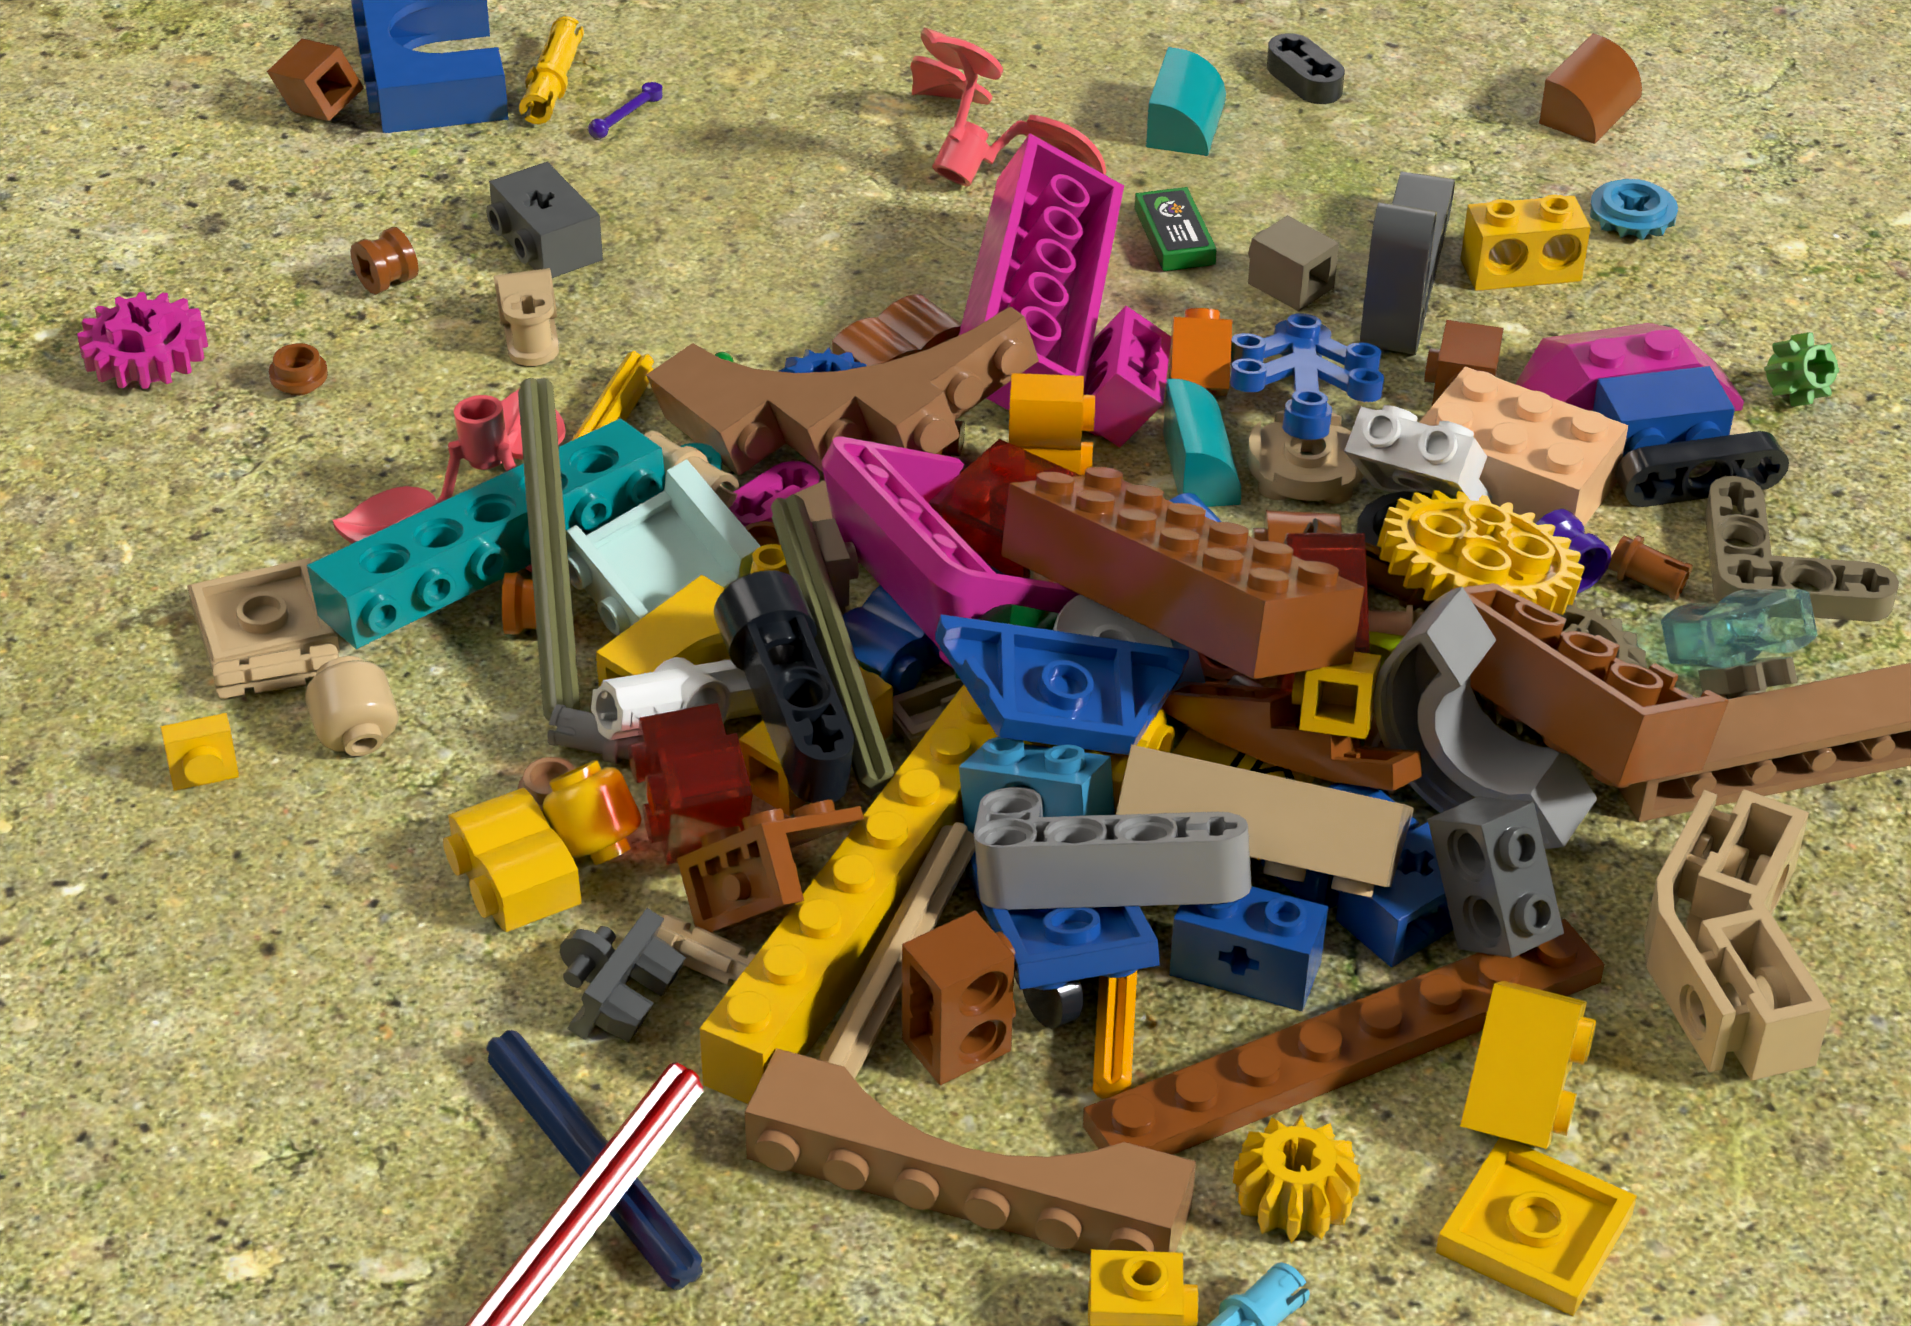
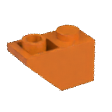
(1202, 349)

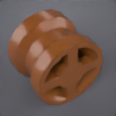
(384, 260)

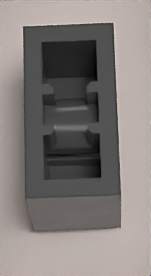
(545, 220)

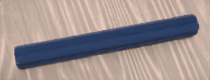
(580, 1144)

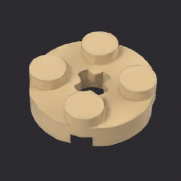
(1286, 473)

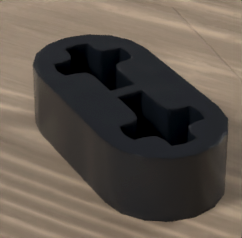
(1305, 68)

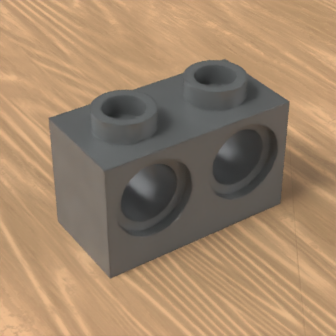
(1496, 876)

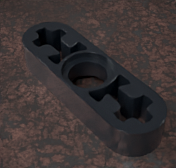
(1662, 471)

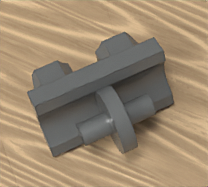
(607, 998)

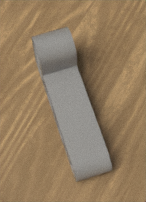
(1106, 858)

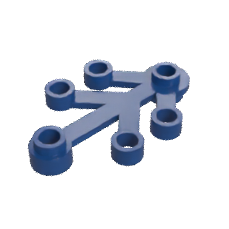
(1302, 344)

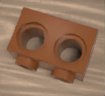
(958, 996)

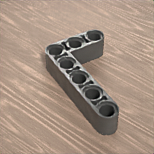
(1405, 261)

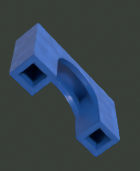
(428, 88)

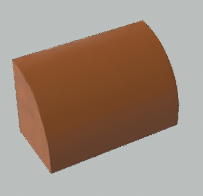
(1591, 90)

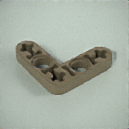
(1865, 588)

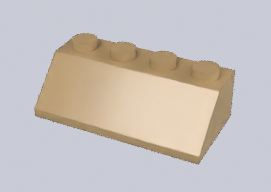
(1287, 820)

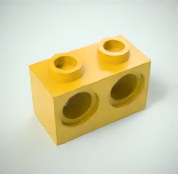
(1525, 242)

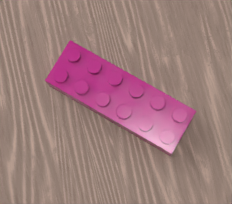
(1046, 256)

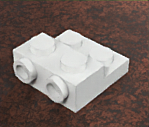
(1416, 457)

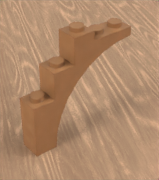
(893, 403)

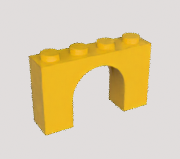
(687, 629)

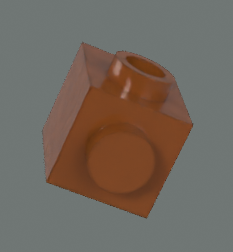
(315, 79)
(1463, 346)

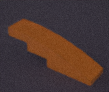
(1267, 728)

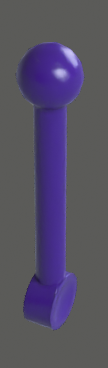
(651, 92)

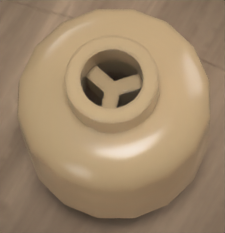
(351, 704)

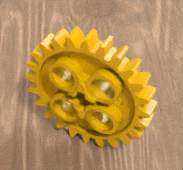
(1474, 543)

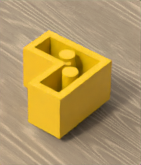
(1524, 1064)

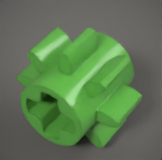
(1801, 369)

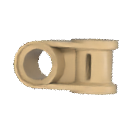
(528, 316)

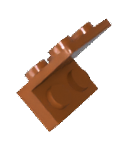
(753, 870)

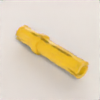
(549, 77)

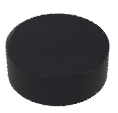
(1057, 1005)

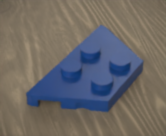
(1061, 683)

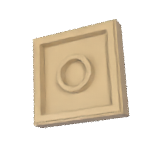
(259, 613)

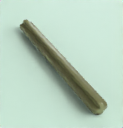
(548, 546)
(807, 567)

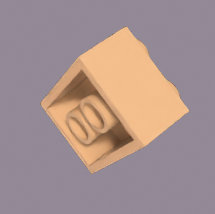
(1536, 447)

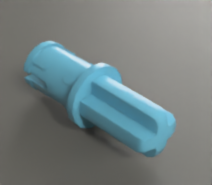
(1266, 1301)

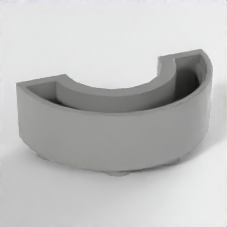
(1429, 707)

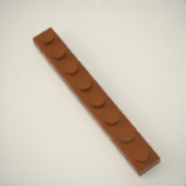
(1332, 1048)

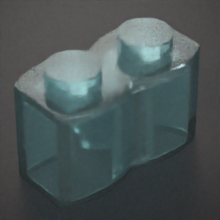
(1739, 627)

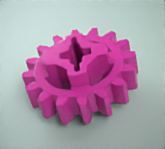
(142, 340)

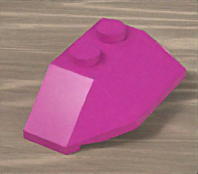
(1572, 363)

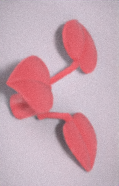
(966, 142)
(486, 438)

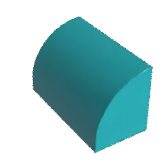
(1185, 104)
(1199, 445)

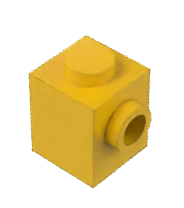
(1338, 697)
(1140, 1290)

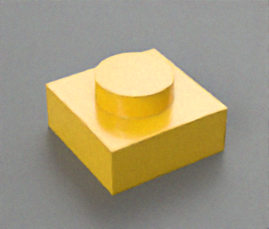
(200, 751)

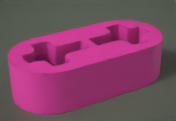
(780, 481)

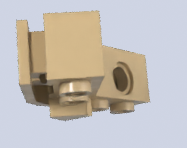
(1732, 952)

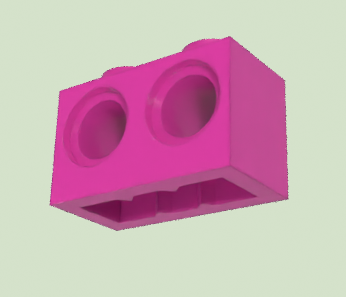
(1127, 375)

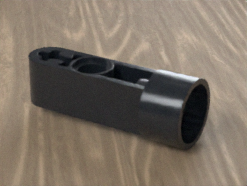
(774, 644)

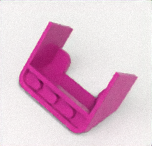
(907, 547)

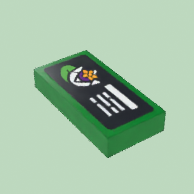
(1175, 229)

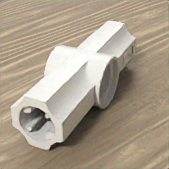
(671, 687)

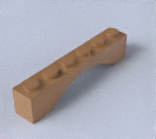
(826, 1127)

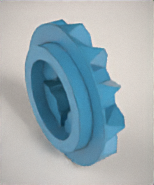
(1633, 208)

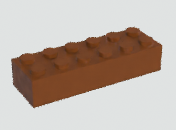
(1183, 572)

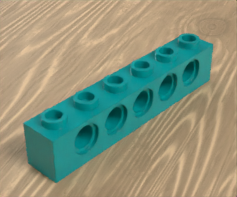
(477, 536)

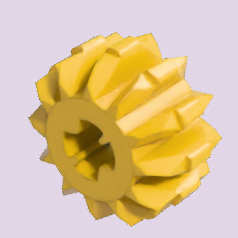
(1296, 1178)

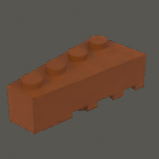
(1585, 700)

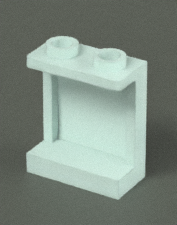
(659, 549)

